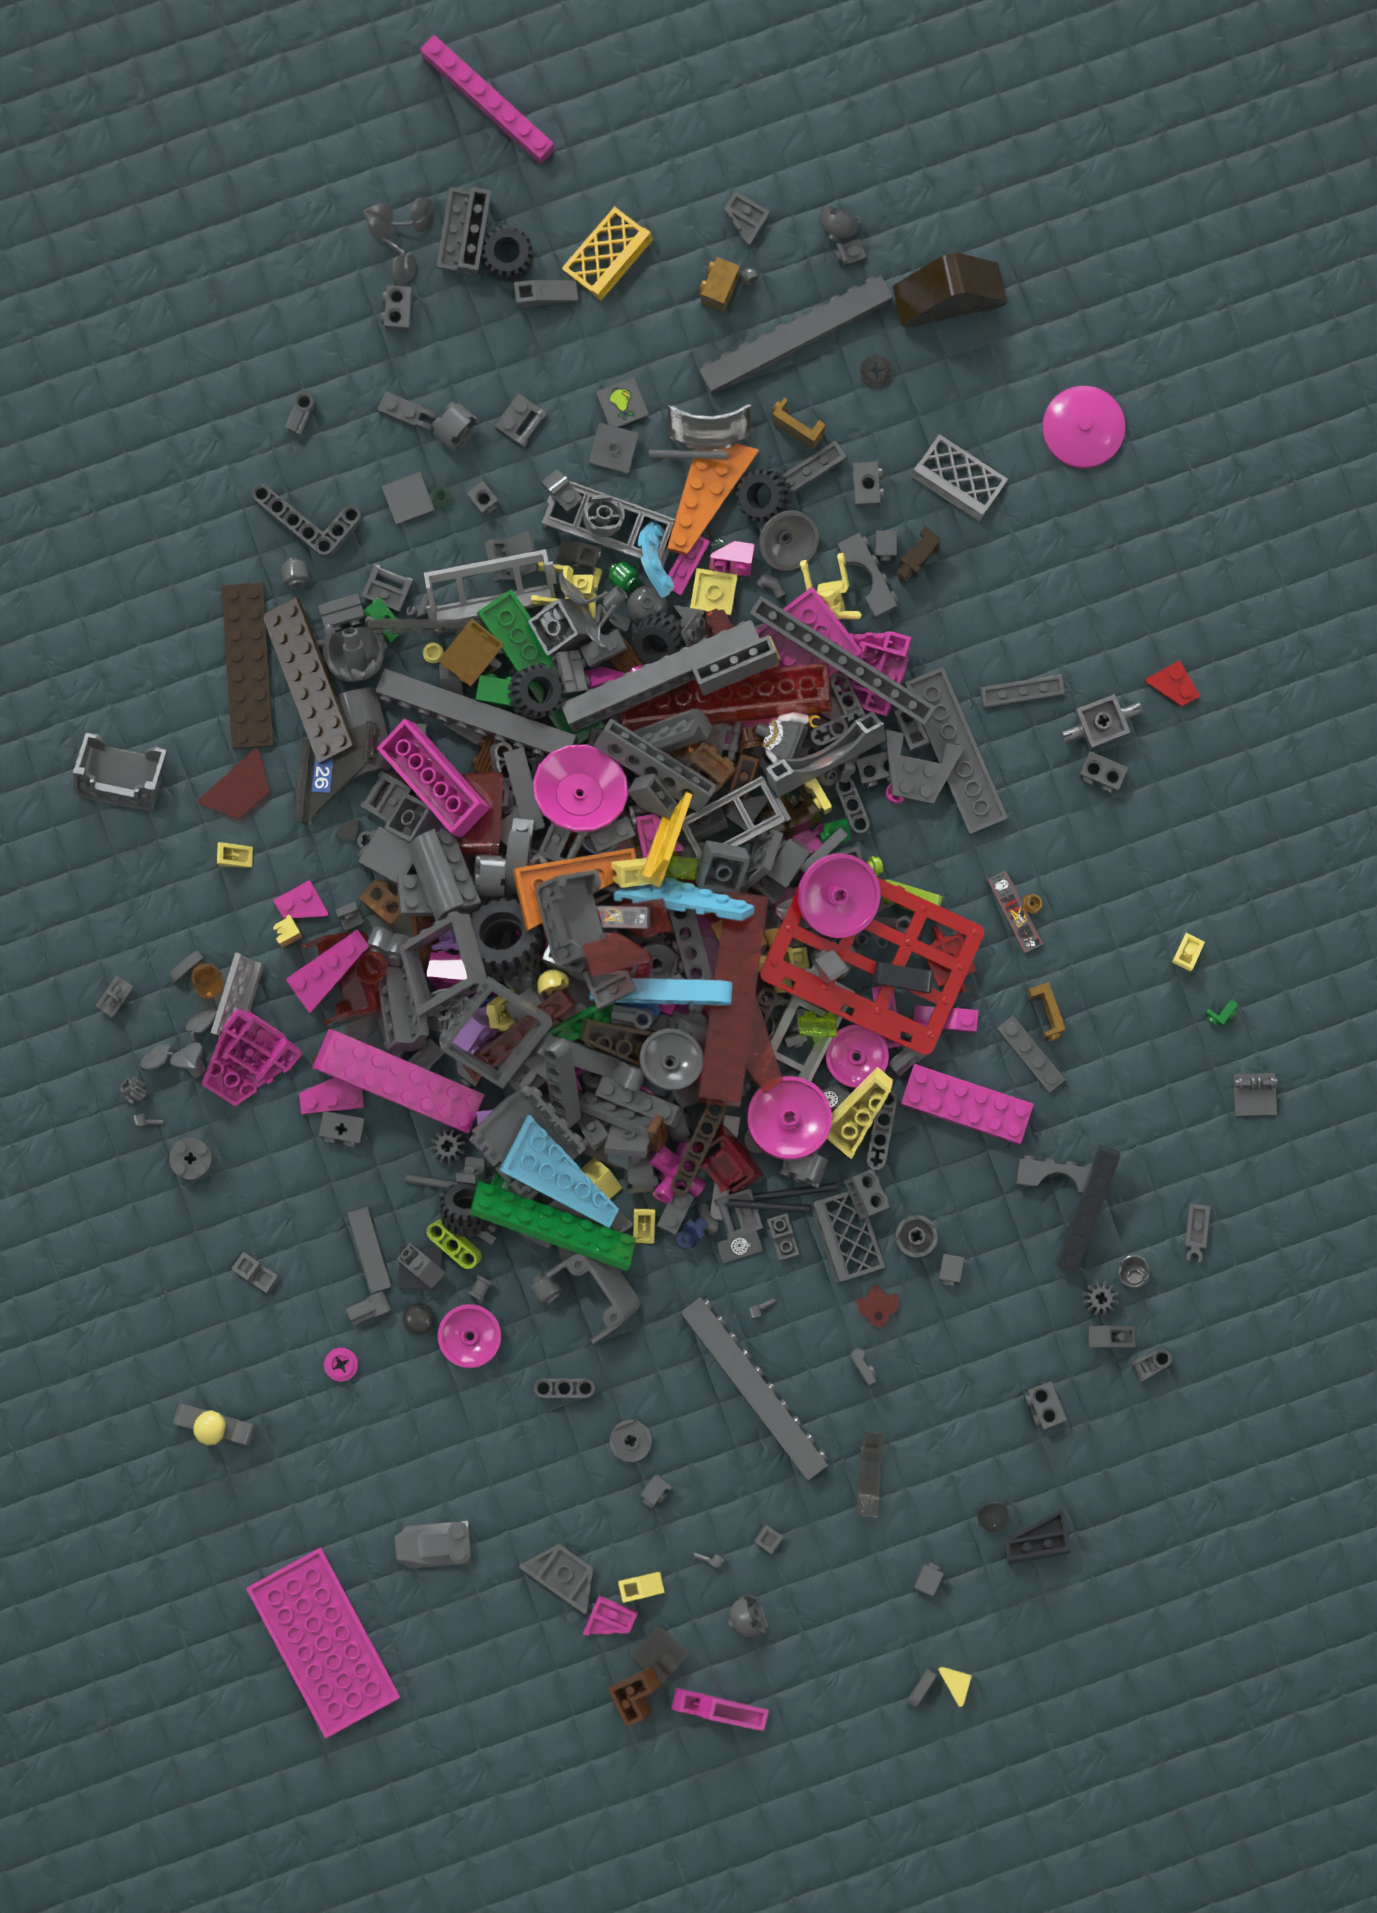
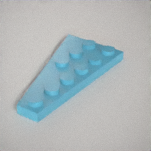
(685, 895)
(549, 1169)

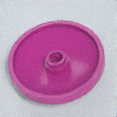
(1083, 427)
(839, 895)
(790, 1119)

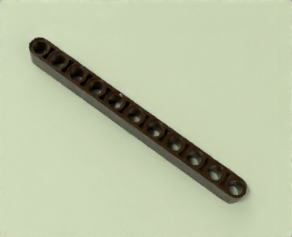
(711, 1120)

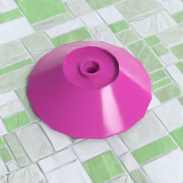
(584, 771)

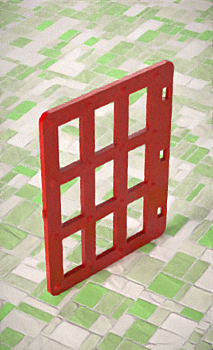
(875, 1014)

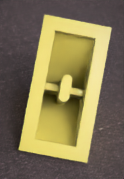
(234, 855)
(602, 1177)
(644, 1225)
(957, 1683)

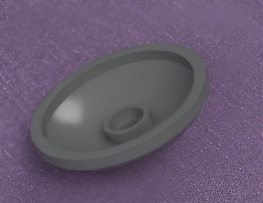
(798, 545)
(677, 1048)

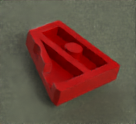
(1175, 684)

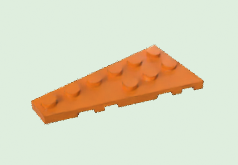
(705, 492)
(530, 877)

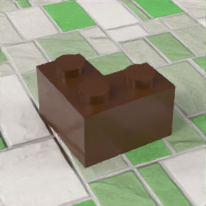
(630, 1695)

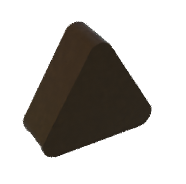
(949, 289)

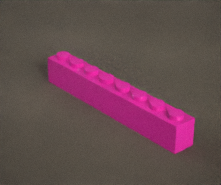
(487, 99)

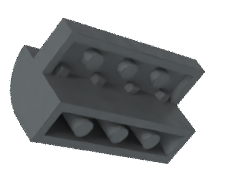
(463, 230)
(364, 706)
(677, 731)
(443, 873)
(402, 1025)

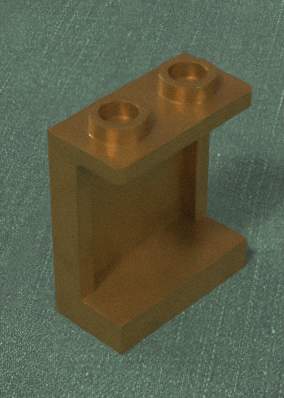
(796, 428)
(471, 652)
(1045, 992)

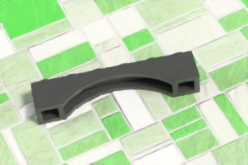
(792, 773)

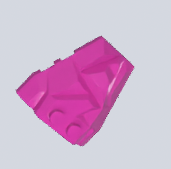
(887, 654)
(247, 1057)

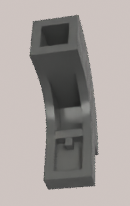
(845, 769)
(518, 850)

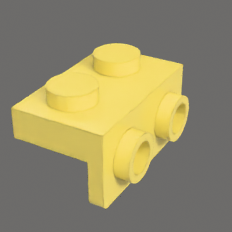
(498, 1015)

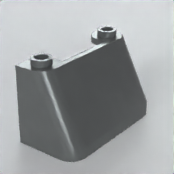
(118, 774)
(570, 914)

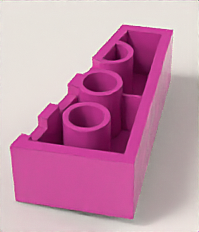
(321, 975)

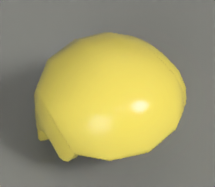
(551, 981)
(209, 1428)

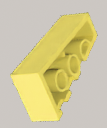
(858, 1111)

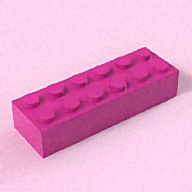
(433, 778)
(967, 1104)

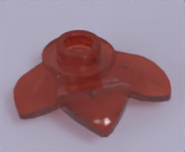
(878, 1302)

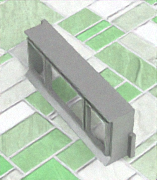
(628, 548)
(468, 608)
(781, 815)
(818, 1049)

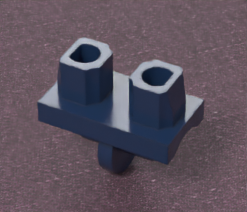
(691, 1233)

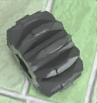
(453, 1150)
(1106, 1294)

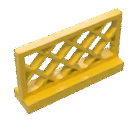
(618, 266)
(664, 843)

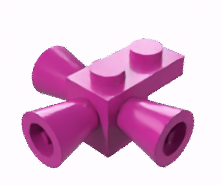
(668, 1164)

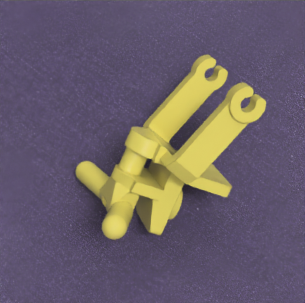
(585, 583)
(831, 591)

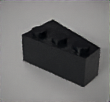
(1039, 1541)

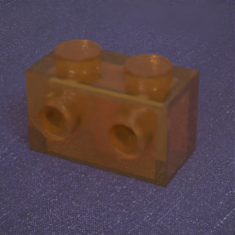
(712, 764)

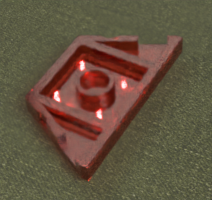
(239, 788)

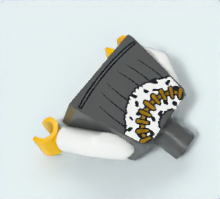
(785, 735)

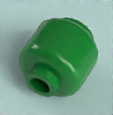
(623, 576)

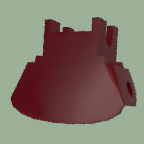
(730, 1162)

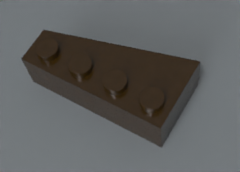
(615, 1038)

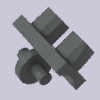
(114, 996)

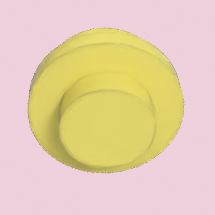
(432, 652)

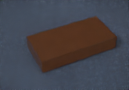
(657, 1133)

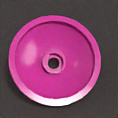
(856, 1040)
(458, 1324)

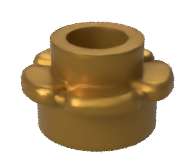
(1037, 903)

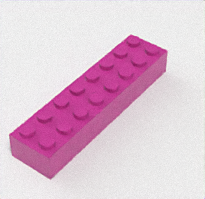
(398, 1081)

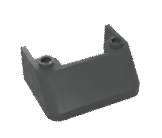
(613, 1284)

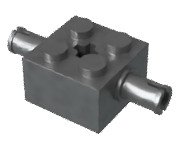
(1108, 710)

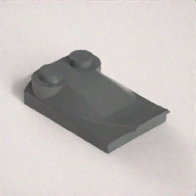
(434, 1545)

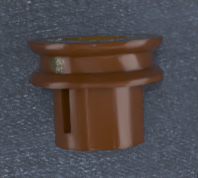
(751, 740)

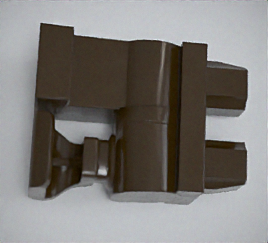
(918, 555)
(801, 818)

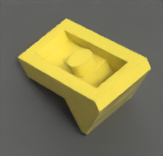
(1188, 952)

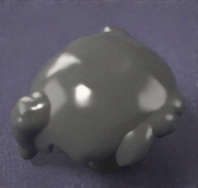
(353, 653)

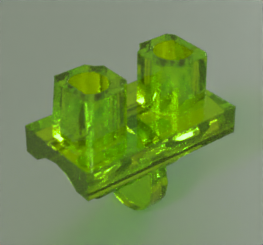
(682, 868)
(816, 1026)

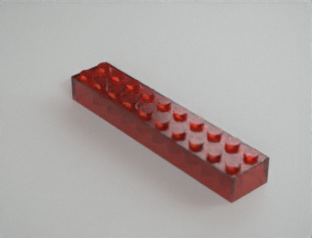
(759, 696)
(731, 1024)

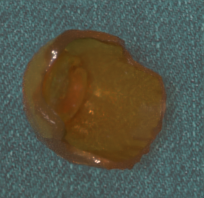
(207, 980)

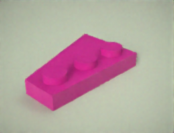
(331, 1096)

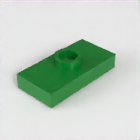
(379, 610)

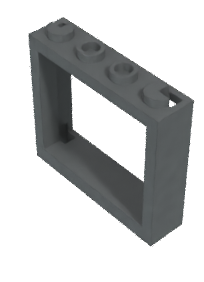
(470, 956)
(519, 1054)

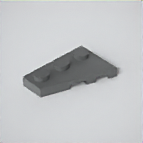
(706, 825)

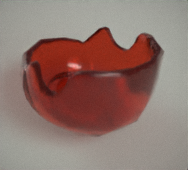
(371, 968)

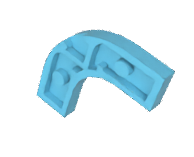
(649, 542)

